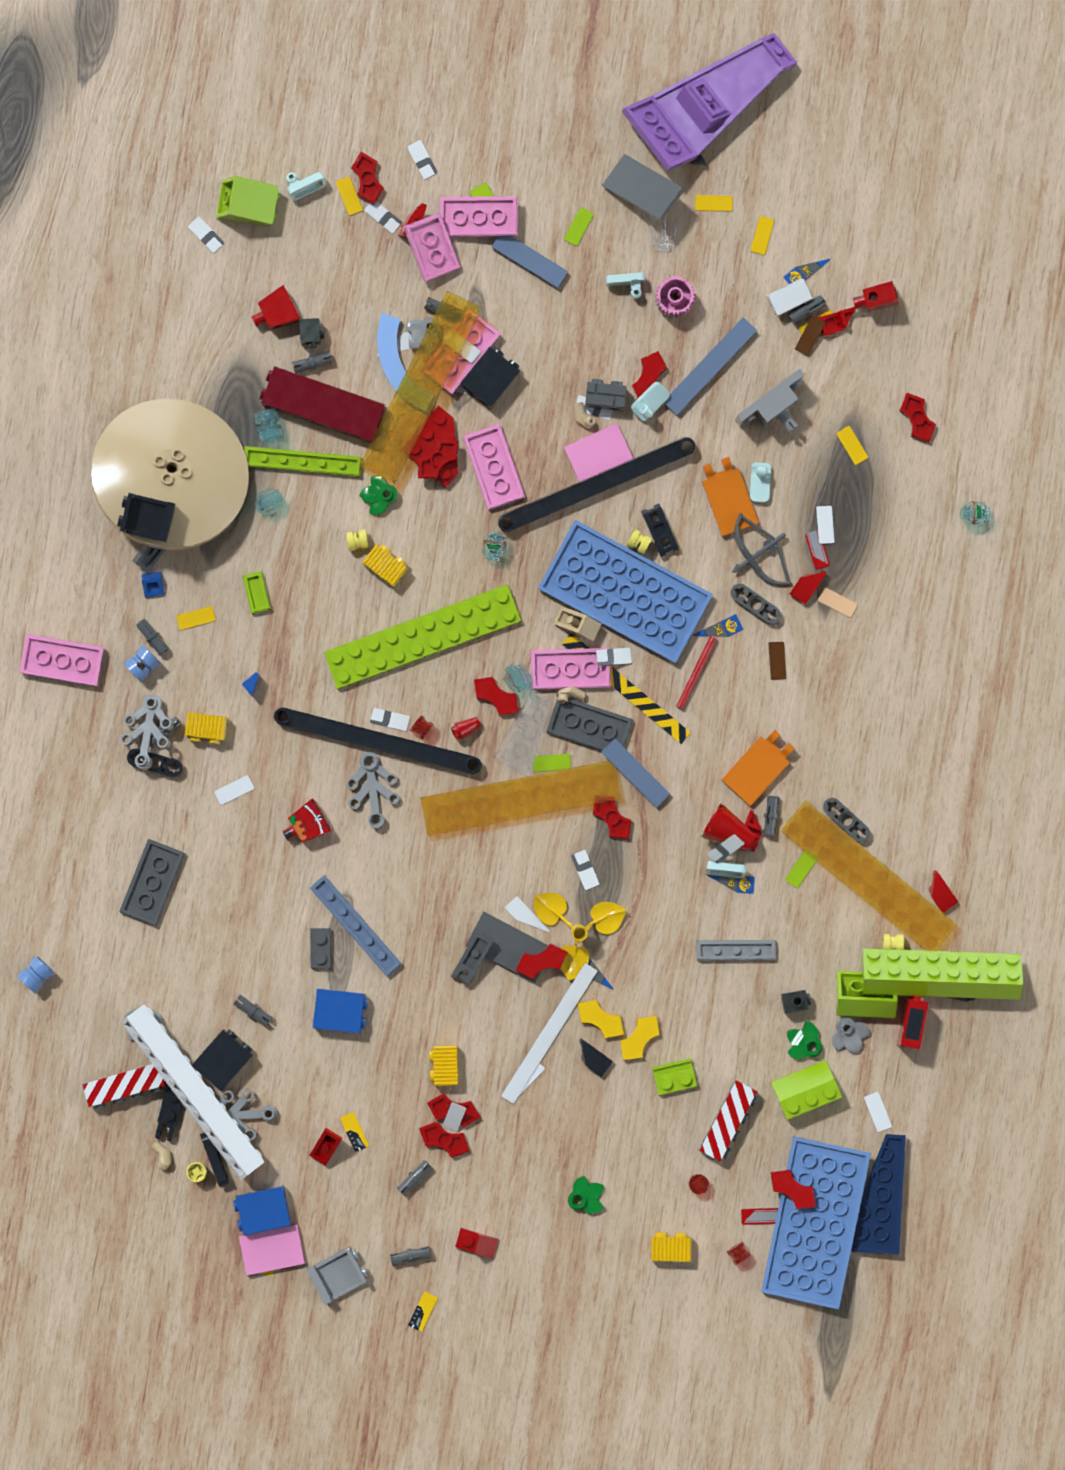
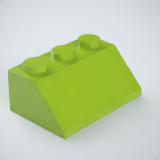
(853, 1003)
(806, 1089)

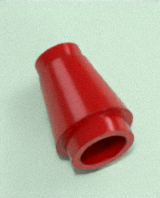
(465, 728)

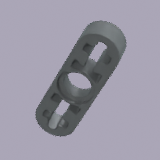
(764, 617)
(853, 834)

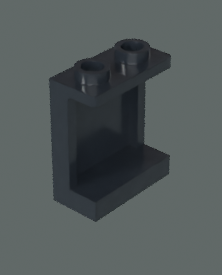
(490, 377)
(146, 517)
(223, 1059)

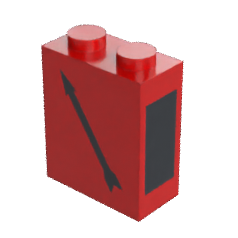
(912, 1022)

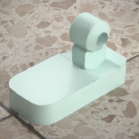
(302, 188)
(631, 279)
(650, 401)
(760, 482)
(725, 869)

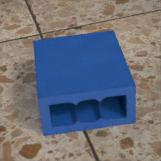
(339, 1010)
(262, 1210)

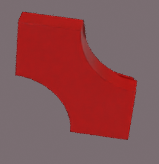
(369, 187)
(652, 367)
(921, 425)
(430, 466)
(503, 701)
(618, 825)
(550, 958)
(440, 1105)
(435, 1135)
(785, 1183)

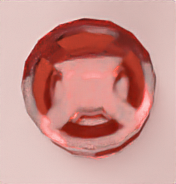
(422, 727)
(699, 1186)
(738, 1253)

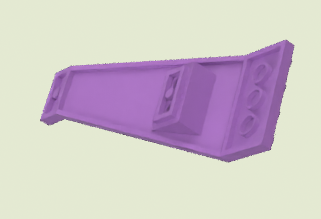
(696, 110)

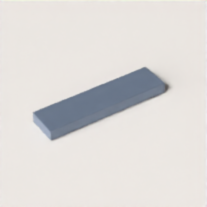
(530, 260)
(635, 772)

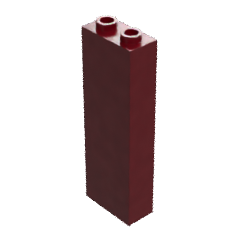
(322, 404)

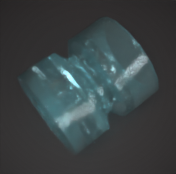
(268, 425)

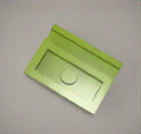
(674, 1076)

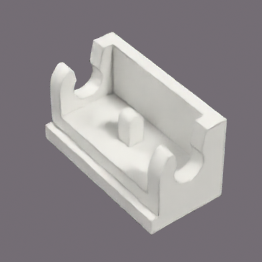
(789, 297)

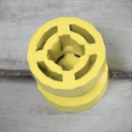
(636, 538)
(357, 540)
(892, 942)
(193, 1171)

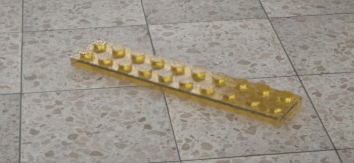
(420, 387)
(520, 798)
(868, 877)

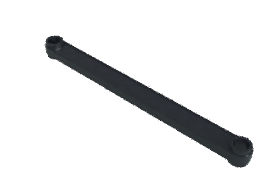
(596, 484)
(377, 740)

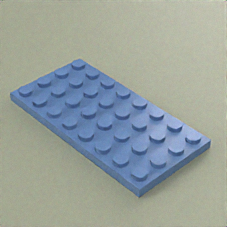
(625, 591)
(815, 1243)

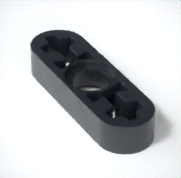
(171, 761)
(215, 1161)

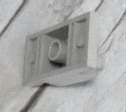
(774, 404)

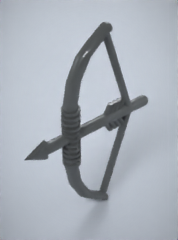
(768, 546)

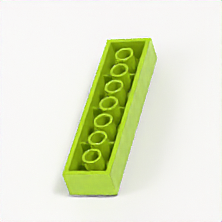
(941, 974)

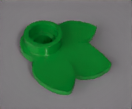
(376, 495)
(802, 1039)
(589, 1196)

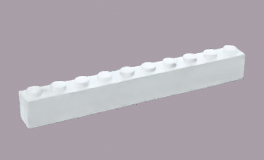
(192, 1091)

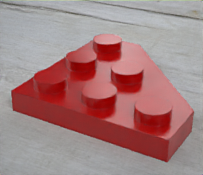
(438, 426)

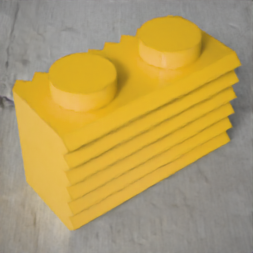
(385, 565)
(206, 727)
(445, 1065)
(671, 1247)

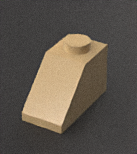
(577, 623)

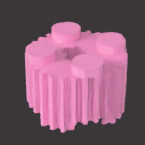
(683, 290)

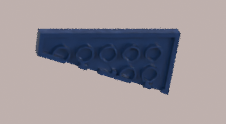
(881, 1202)

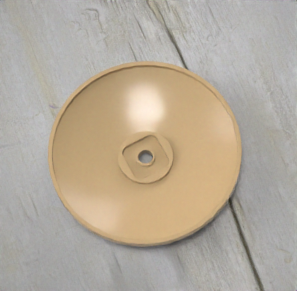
(176, 432)

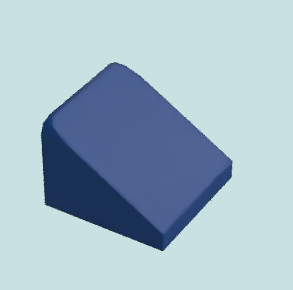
(152, 584)
(251, 683)

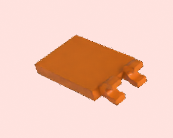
(728, 497)
(757, 768)

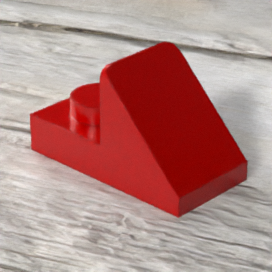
(325, 1146)
(476, 1243)

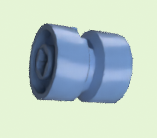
(146, 658)
(35, 974)

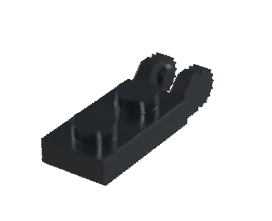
(168, 1113)

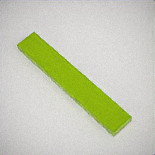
(303, 461)

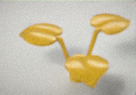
(605, 915)

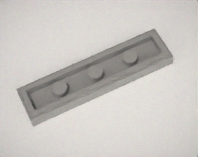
(736, 949)

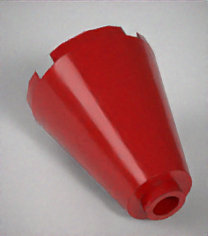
(724, 825)

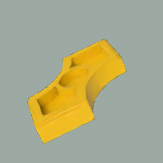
(592, 1013)
(645, 1030)

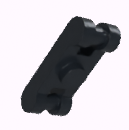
(660, 530)

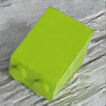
(247, 201)

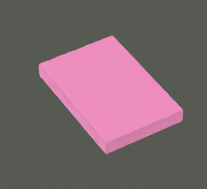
(431, 247)
(598, 452)
(271, 1249)

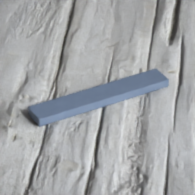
(710, 366)
(355, 925)

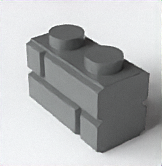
(605, 395)

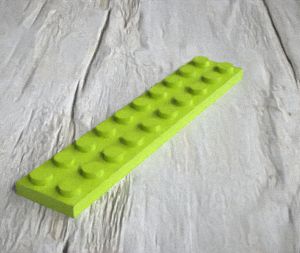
(422, 636)

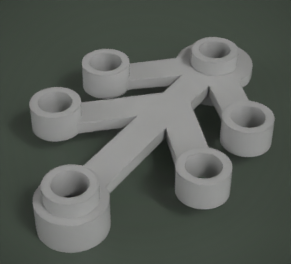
(147, 728)
(372, 786)
(234, 1111)

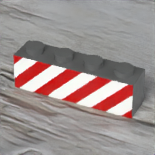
(123, 1085)
(728, 1120)

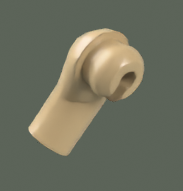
(581, 417)
(570, 691)
(164, 1155)

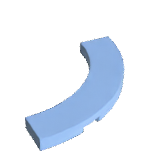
(388, 349)

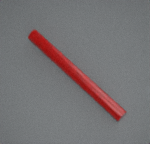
(696, 672)

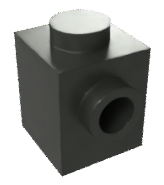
(311, 332)
(795, 1001)

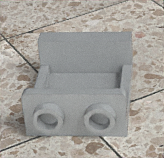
(337, 1274)

